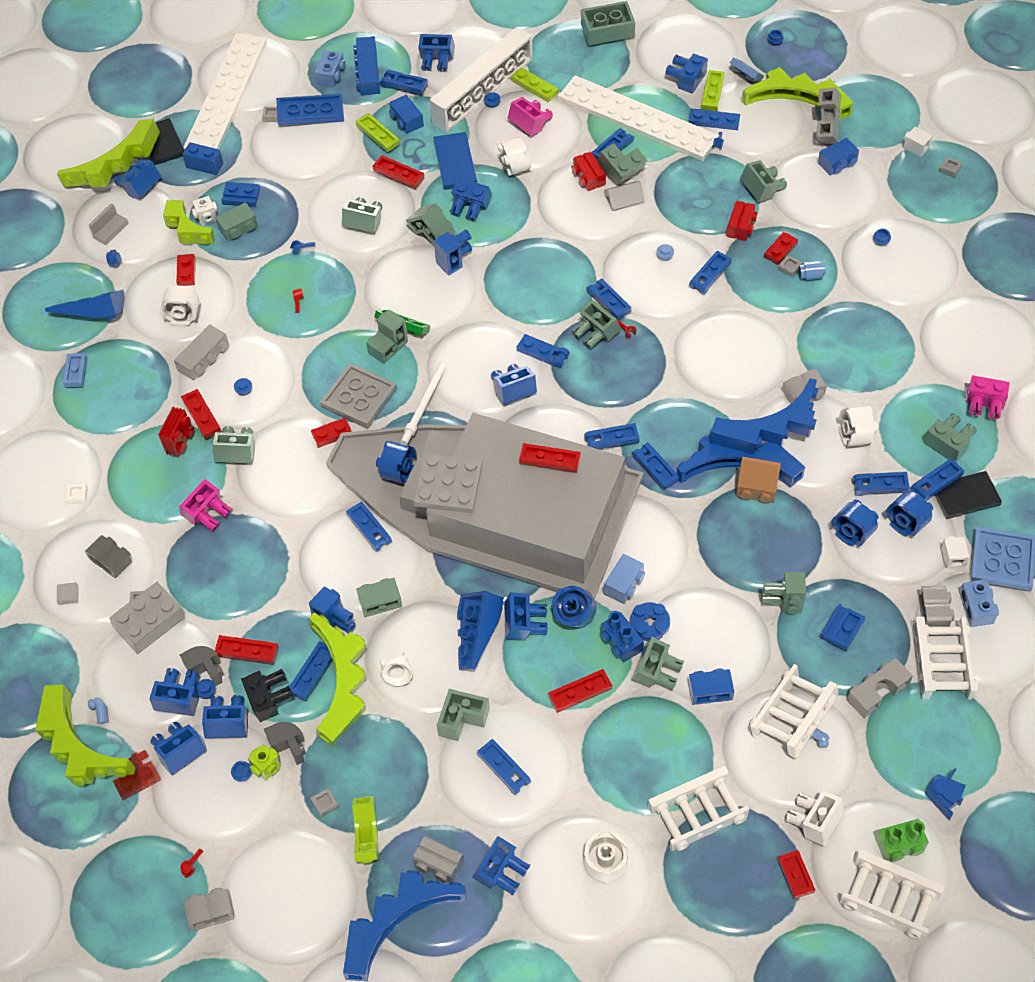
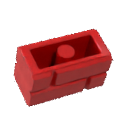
(588, 171)
(741, 220)

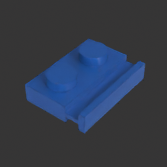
(239, 193)
(842, 627)

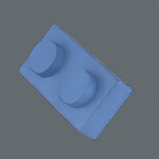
(741, 67)
(74, 370)

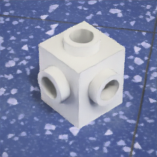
(204, 211)

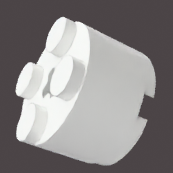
(514, 156)
(179, 305)
(857, 426)
(605, 845)

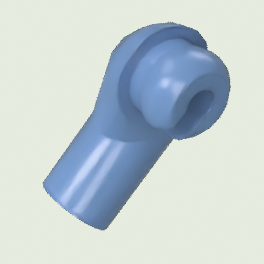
(100, 707)
(822, 738)

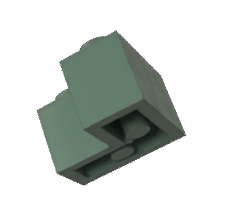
(621, 167)
(431, 222)
(389, 338)
(461, 708)

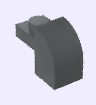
(201, 660)
(285, 736)

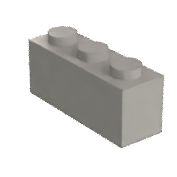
(201, 352)

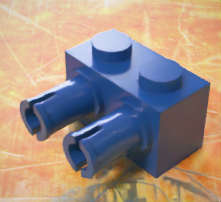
(436, 47)
(691, 74)
(138, 178)
(471, 193)
(450, 250)
(514, 384)
(329, 605)
(517, 617)
(621, 637)
(174, 697)
(226, 720)
(179, 748)
(495, 860)

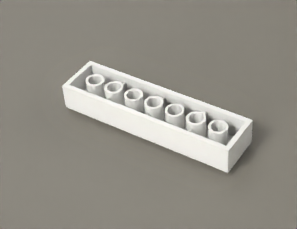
(481, 78)

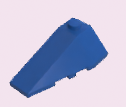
(99, 306)
(478, 618)

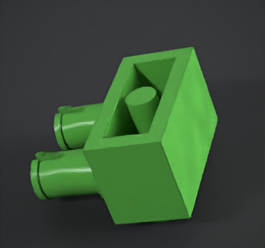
(902, 840)

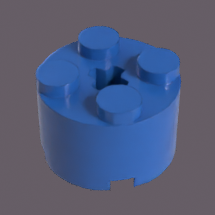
(396, 461)
(909, 513)
(855, 523)
(564, 611)

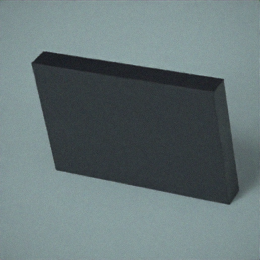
(167, 144)
(968, 495)

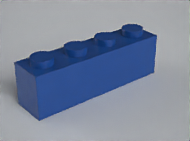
(367, 65)

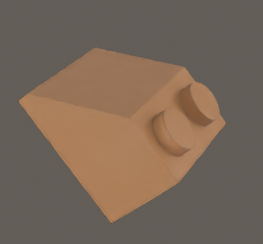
(758, 480)

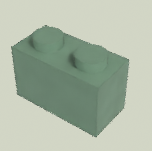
(236, 221)
(379, 597)

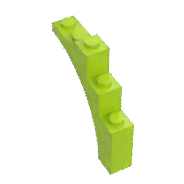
(801, 88)
(117, 160)
(349, 677)
(56, 725)

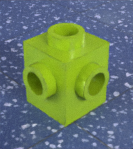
(264, 762)

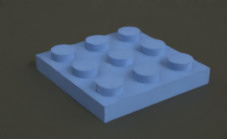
(1003, 558)

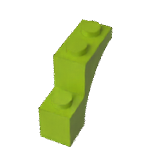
(187, 231)

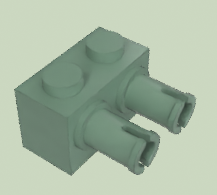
(761, 180)
(361, 215)
(599, 320)
(948, 441)
(233, 446)
(788, 594)
(651, 661)

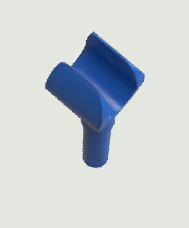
(718, 142)
(297, 245)

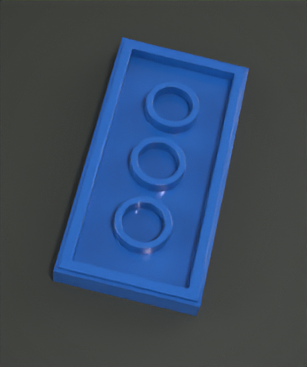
(310, 109)
(454, 158)

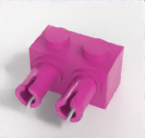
(528, 115)
(987, 393)
(200, 501)

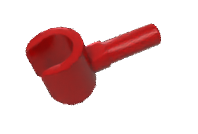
(297, 294)
(627, 329)
(186, 866)

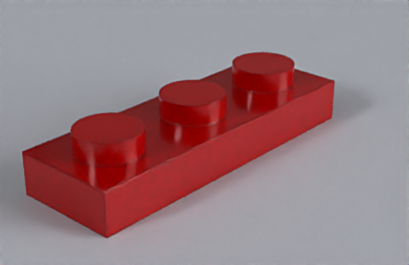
(398, 171)
(201, 413)
(550, 457)
(246, 649)
(580, 690)

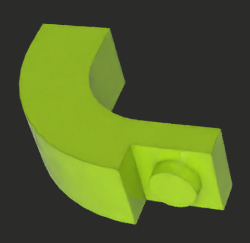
(365, 829)

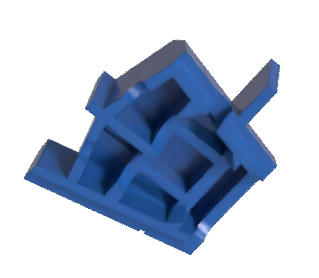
(945, 793)

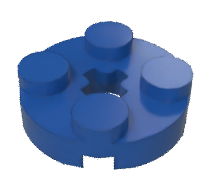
(655, 612)

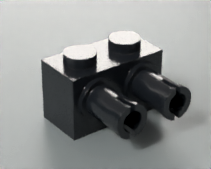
(261, 698)

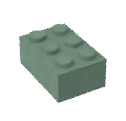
(607, 23)

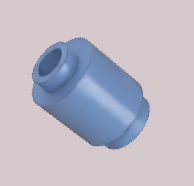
(812, 270)

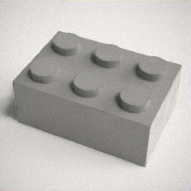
(147, 617)

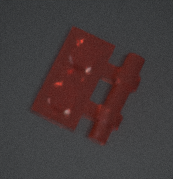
(144, 777)

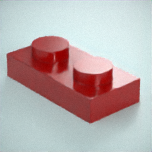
(780, 248)
(186, 270)
(330, 432)
(796, 874)

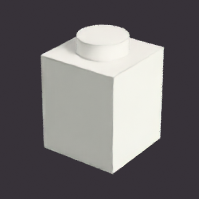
(917, 141)
(954, 552)

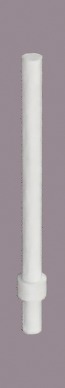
(411, 427)

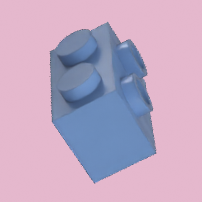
(329, 68)
(624, 578)
(978, 603)

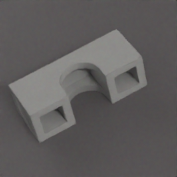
(830, 114)
(890, 676)

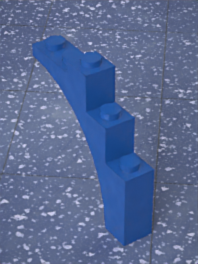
(748, 434)
(715, 456)
(413, 896)

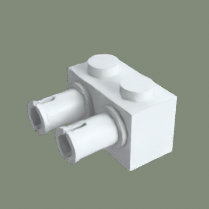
(822, 818)

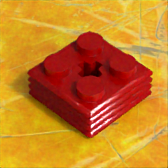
(175, 432)

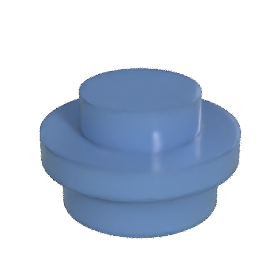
(665, 252)

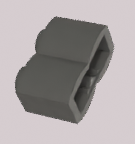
(108, 556)

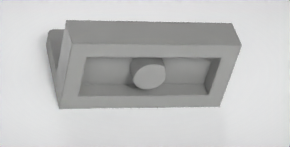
(625, 195)
(107, 225)

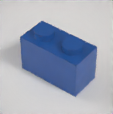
(406, 114)
(838, 156)
(203, 158)
(711, 686)

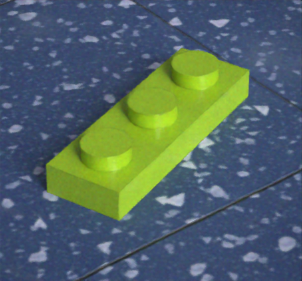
(534, 84)
(712, 90)
(377, 132)

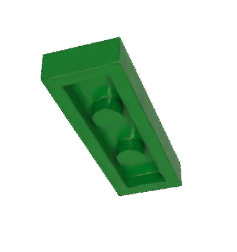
(418, 328)

